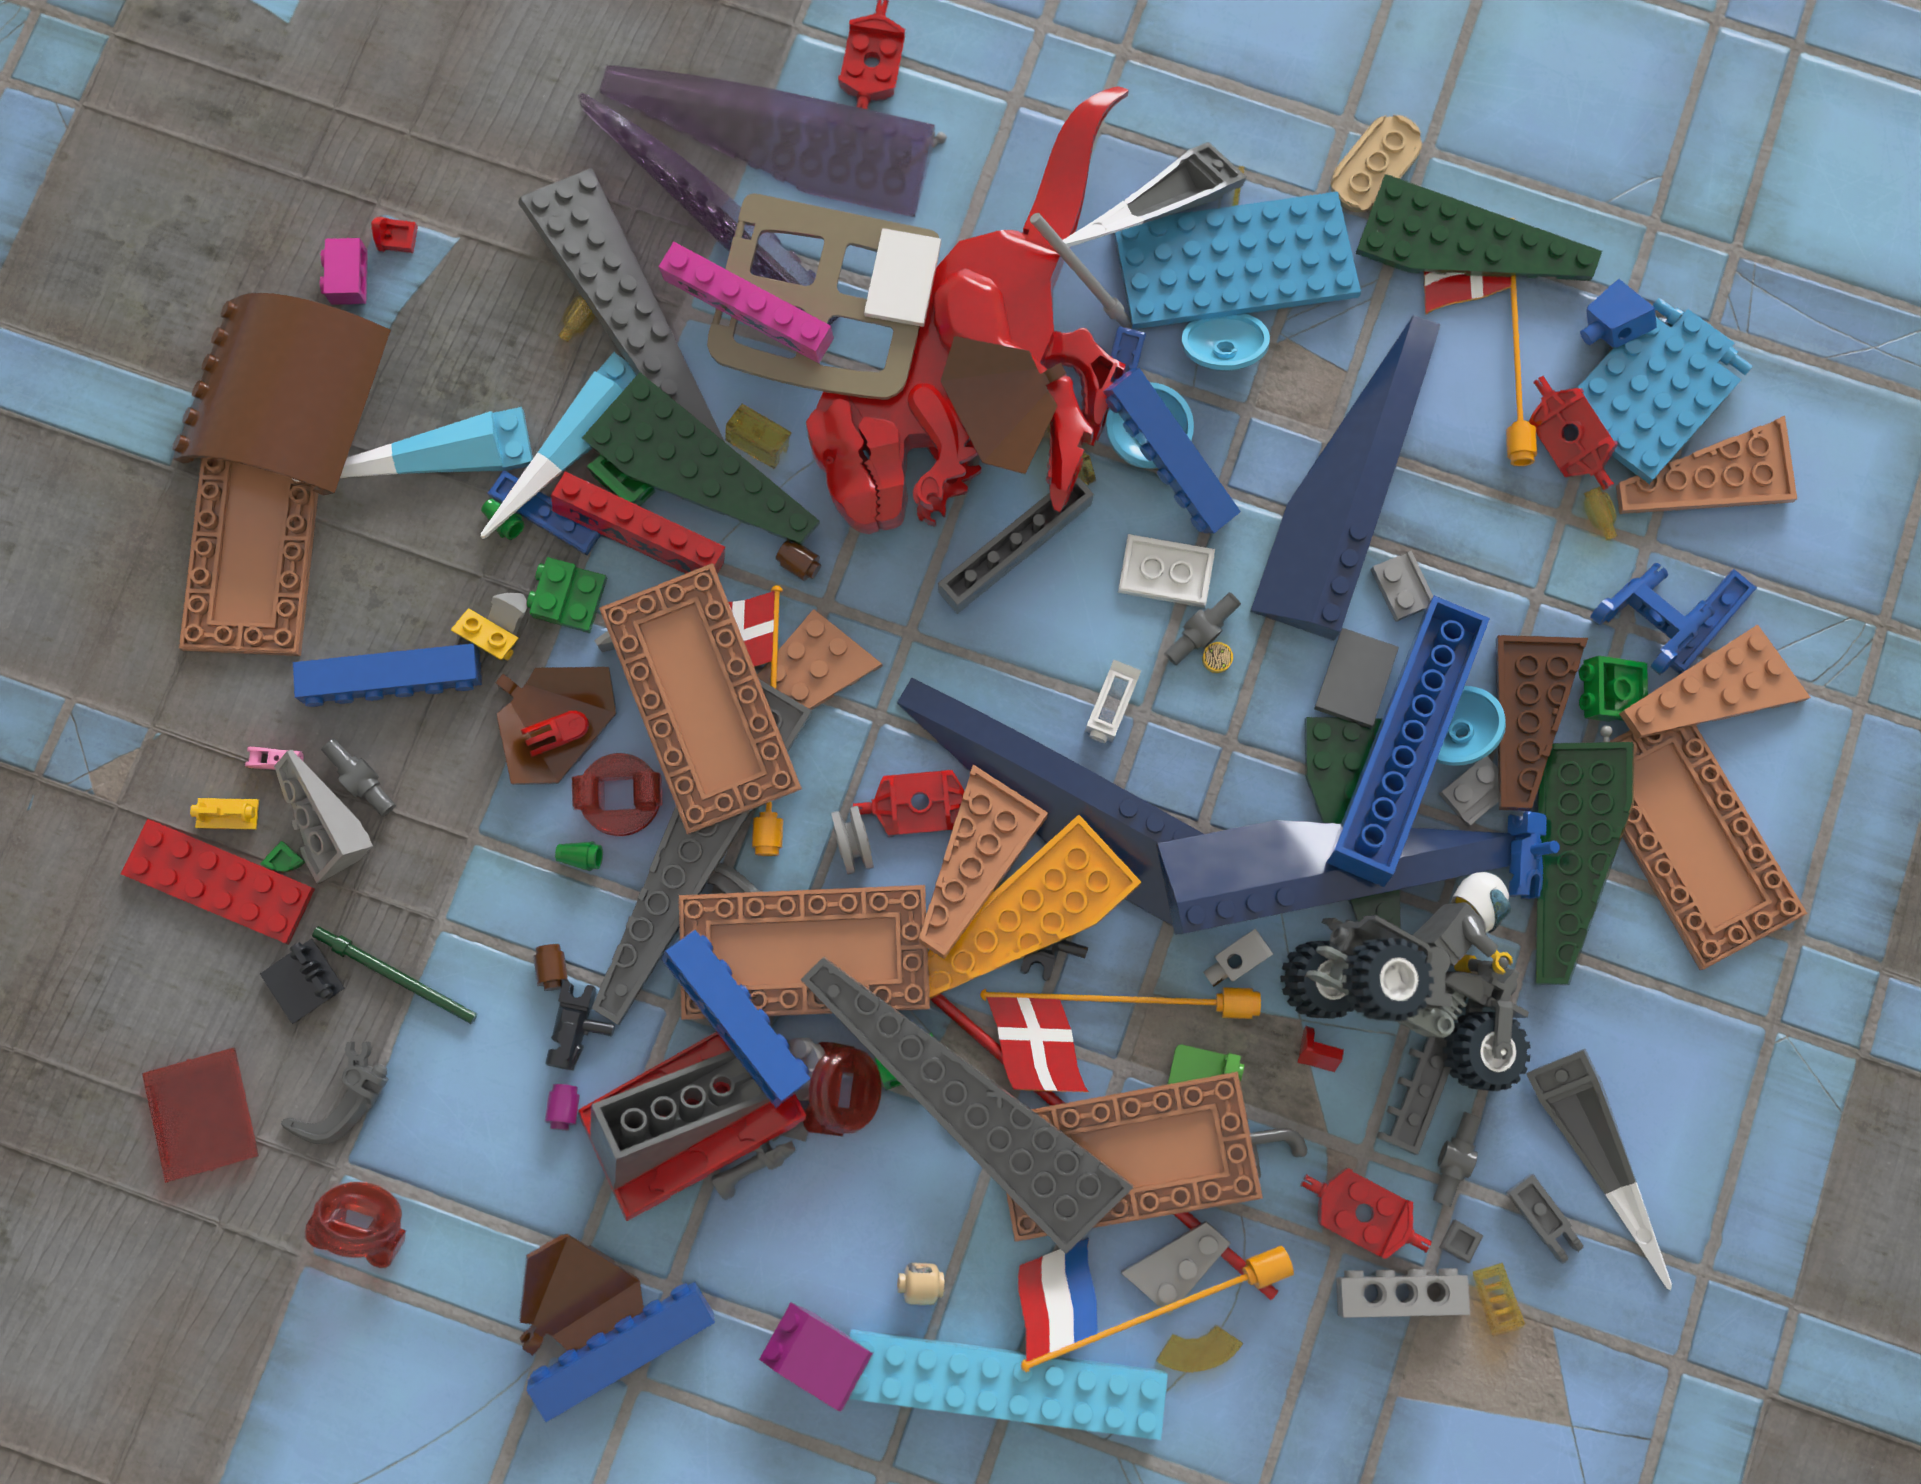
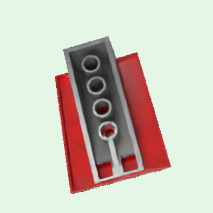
(681, 1124)

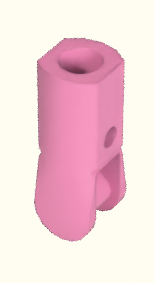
(274, 756)

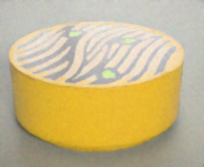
(1217, 657)

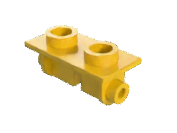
(485, 635)
(225, 813)

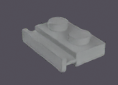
(1402, 585)
(1473, 791)

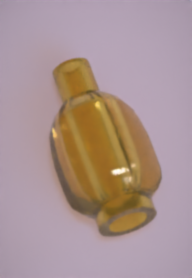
(576, 318)
(1600, 511)

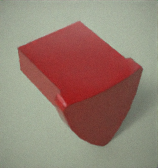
(394, 234)
(1318, 1054)

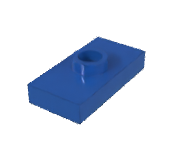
(1128, 347)

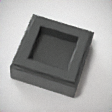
(1461, 1241)

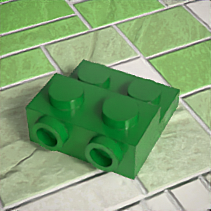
(566, 595)
(1611, 686)

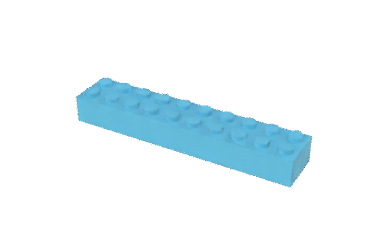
(995, 1386)

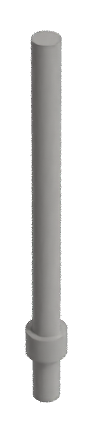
(1112, 306)

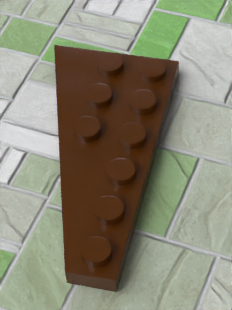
(1533, 690)

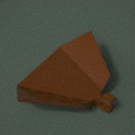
(1000, 400)
(546, 695)
(574, 1294)

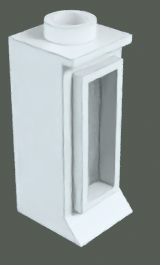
(1112, 702)

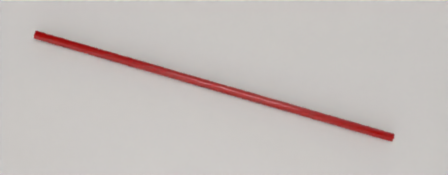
(1052, 1099)

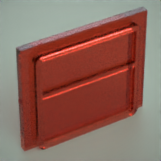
(200, 1115)

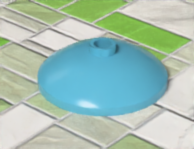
(1226, 342)
(1128, 447)
(1482, 720)

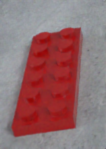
(218, 881)

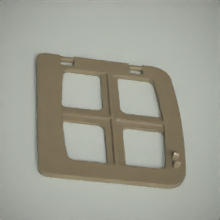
(819, 299)

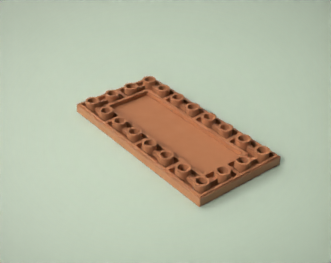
(248, 561)
(700, 698)
(1702, 848)
(783, 934)
(1175, 1142)

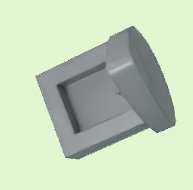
(508, 611)

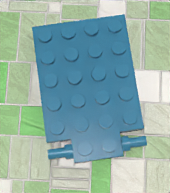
(1662, 388)

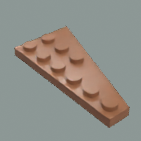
(1731, 473)
(818, 662)
(1726, 684)
(983, 846)

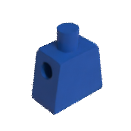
(1618, 316)

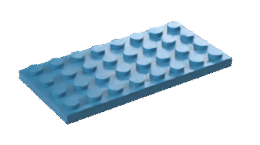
(1237, 260)

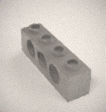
(1451, 1301)

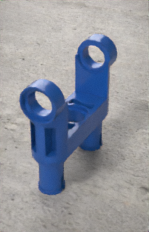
(1655, 609)

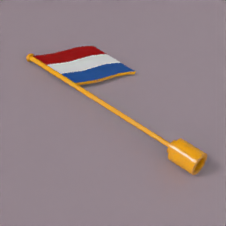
(1062, 1302)

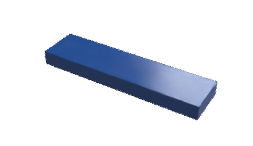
(540, 512)
(1726, 601)

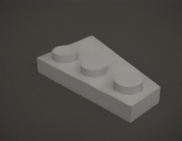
(1178, 1266)

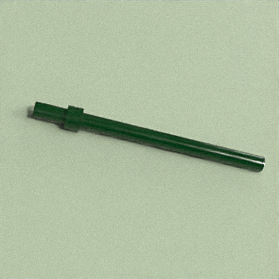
(343, 946)

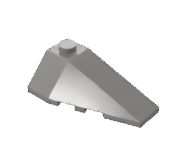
(328, 828)

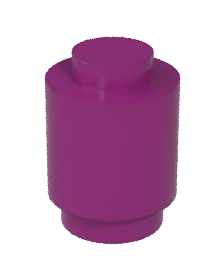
(562, 1106)

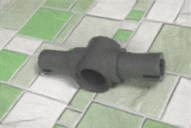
(1202, 628)
(358, 777)
(1457, 1159)

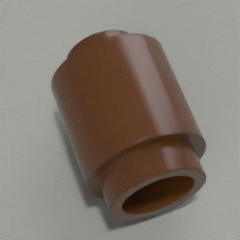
(798, 560)
(550, 967)

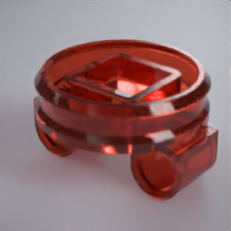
(589, 794)
(824, 1114)
(377, 1243)

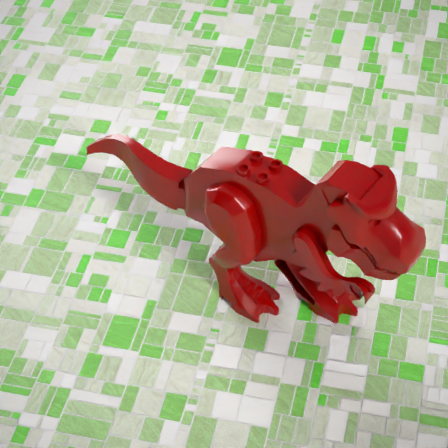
(989, 292)

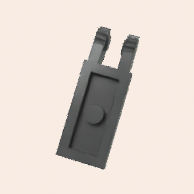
(1543, 1216)

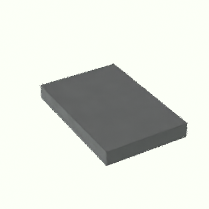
(1356, 678)

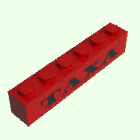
(634, 526)

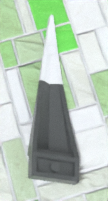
(1189, 182)
(1581, 1110)

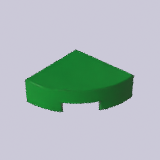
(282, 859)

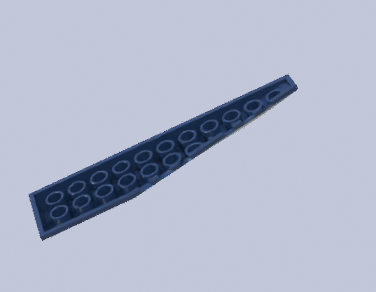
(1341, 497)
(1055, 785)
(1284, 869)

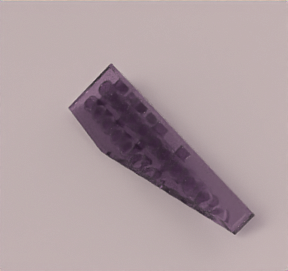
(794, 137)
(697, 195)

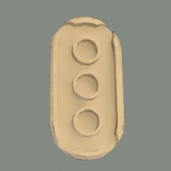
(1384, 148)

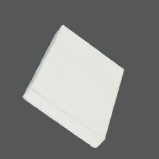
(902, 277)
(1166, 570)

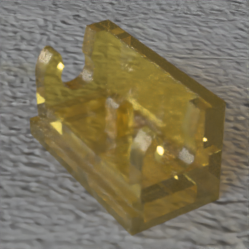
(757, 435)

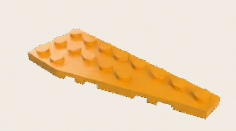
(1046, 900)

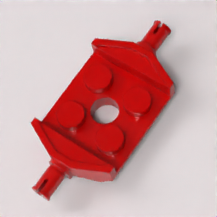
(878, 38)
(1592, 446)
(894, 806)
(1390, 1220)

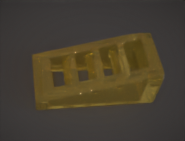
(1491, 1315)

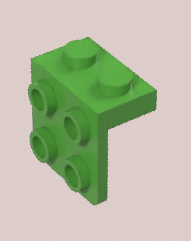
(1197, 1063)

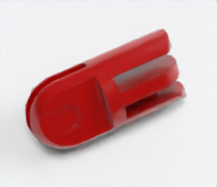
(564, 727)

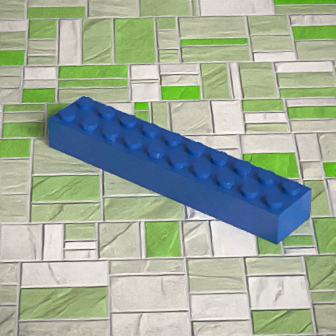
(1408, 742)

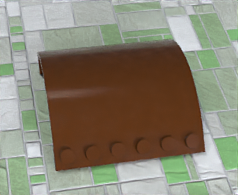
(283, 388)

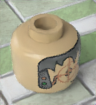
(921, 1284)

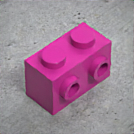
(344, 271)

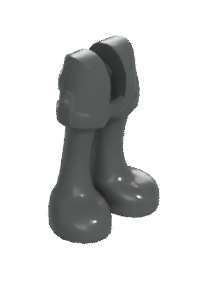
(765, 1157)

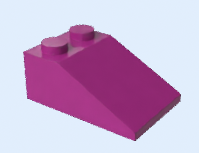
(816, 1356)

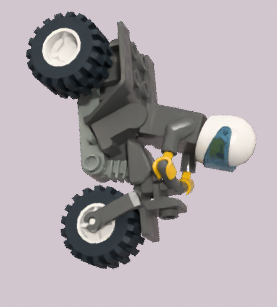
(1406, 980)

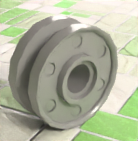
(852, 840)

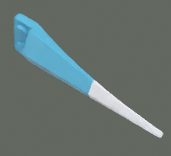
(565, 442)
(474, 444)

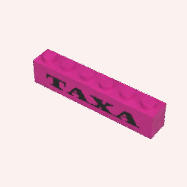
(746, 302)

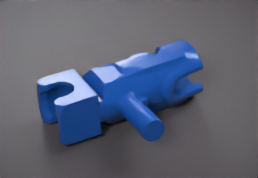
(1527, 854)

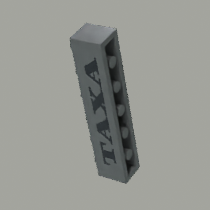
(1011, 547)

